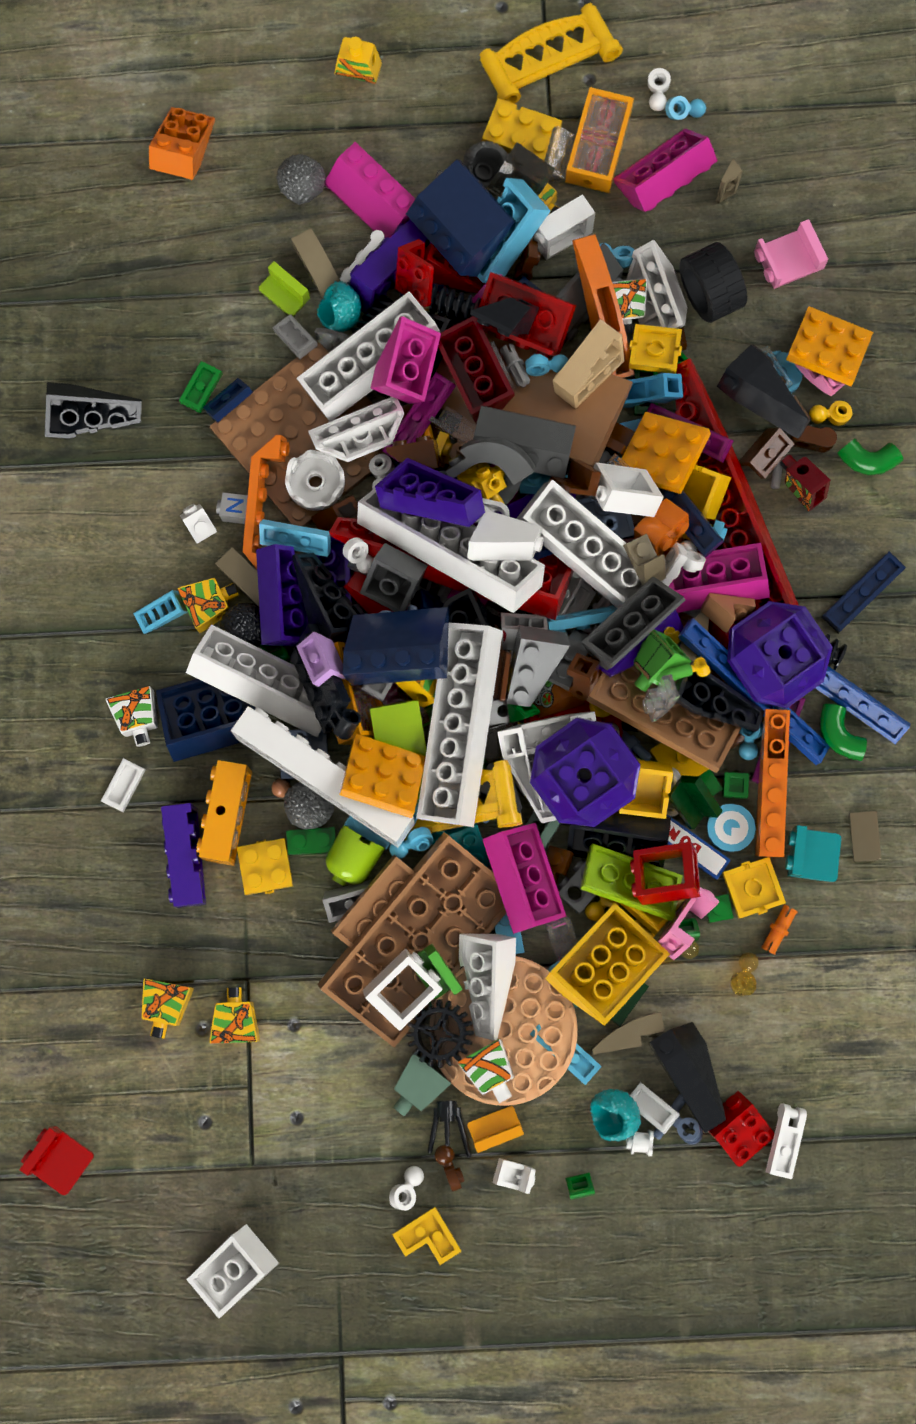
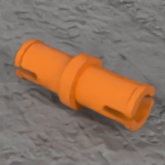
(779, 929)

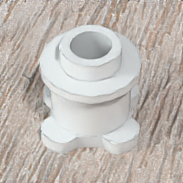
(641, 1142)

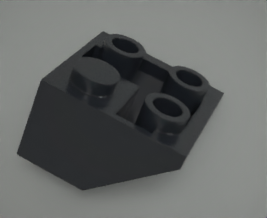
(509, 315)

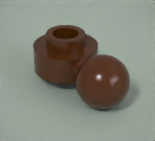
(444, 1156)

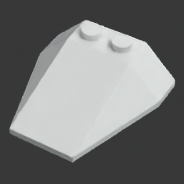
(519, 748)

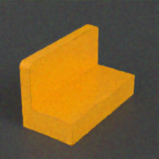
(495, 1128)

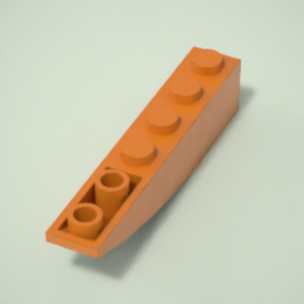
(600, 293)
(773, 784)

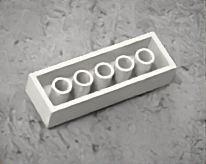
(348, 370)
(582, 542)
(253, 678)

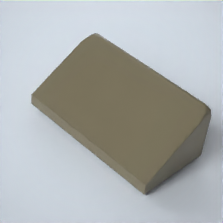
(729, 182)
(865, 836)

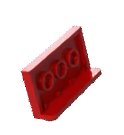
(549, 324)

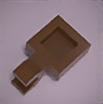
(528, 259)
(559, 861)

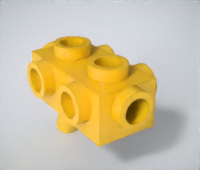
(486, 479)

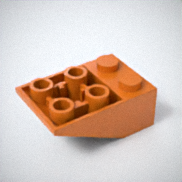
(180, 143)

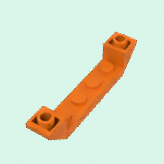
(276, 451)

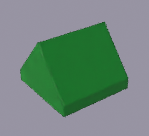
(521, 712)
(691, 927)
(580, 1186)

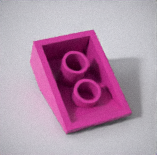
(407, 362)

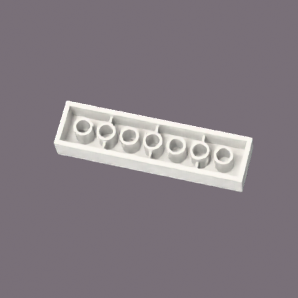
(446, 549)
(460, 726)
(315, 771)

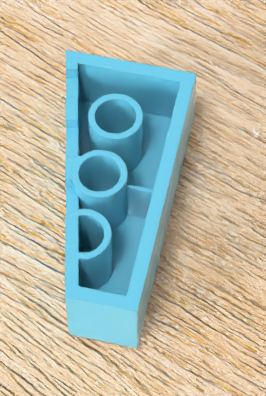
(528, 214)

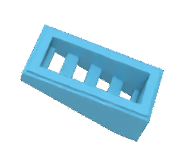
(157, 604)

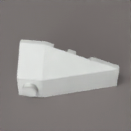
(488, 971)

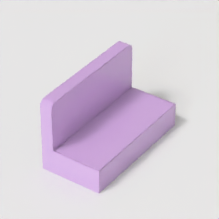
(320, 658)

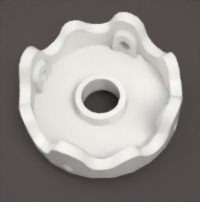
(313, 464)

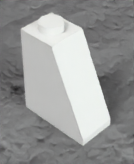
(504, 539)

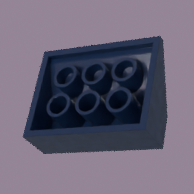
(461, 219)
(397, 647)
(198, 718)

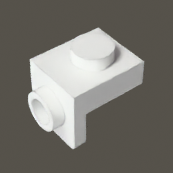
(197, 522)
(514, 1175)

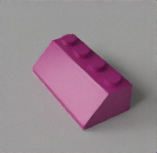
(666, 169)
(369, 190)
(726, 571)
(524, 877)

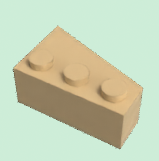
(590, 364)

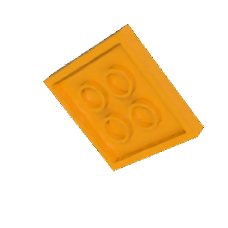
(829, 346)
(666, 450)
(383, 775)

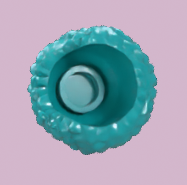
(339, 307)
(615, 1115)

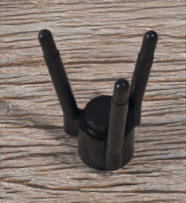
(447, 1111)

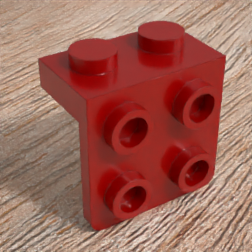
(414, 273)
(743, 1131)
(57, 1160)

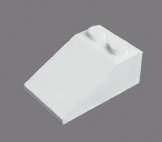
(232, 1271)

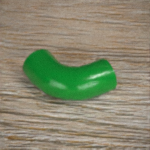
(870, 462)
(837, 736)

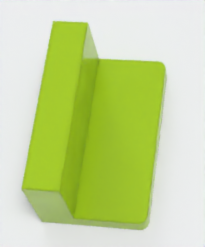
(284, 290)

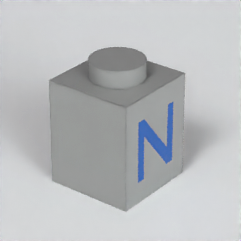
(232, 508)

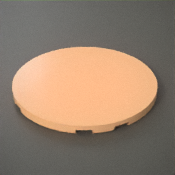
(528, 1003)

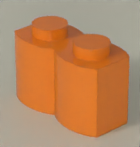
(665, 526)

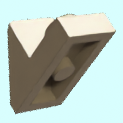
(645, 559)

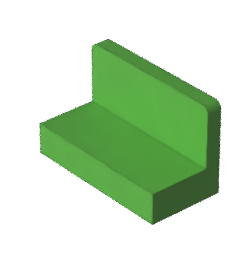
(433, 960)

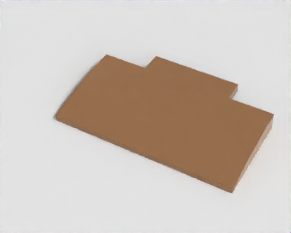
(592, 418)
(409, 911)

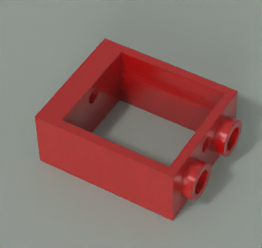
(687, 890)

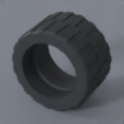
(713, 282)

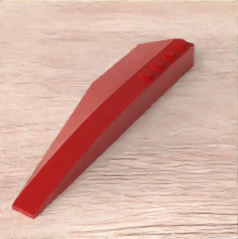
(738, 506)

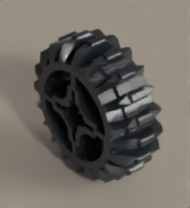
(437, 1045)

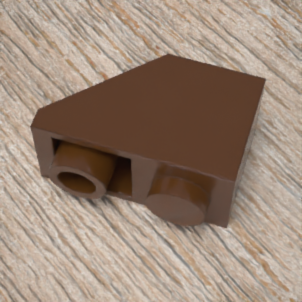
(422, 451)
(345, 508)

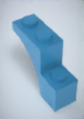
(655, 389)

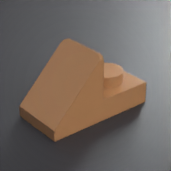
(726, 609)

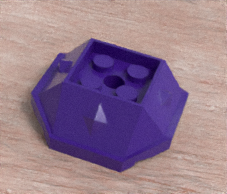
(756, 657)
(589, 746)

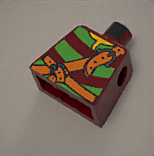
(805, 481)

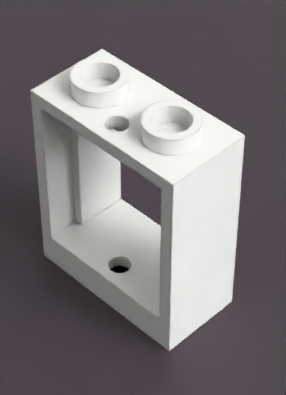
(563, 226)
(627, 490)
(372, 990)

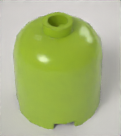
(352, 857)

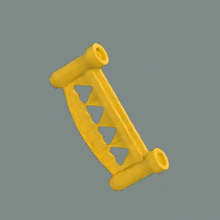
(595, 40)
(499, 803)

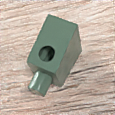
(418, 1085)

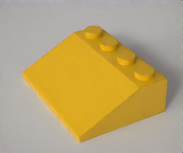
(607, 965)

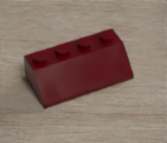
(475, 367)

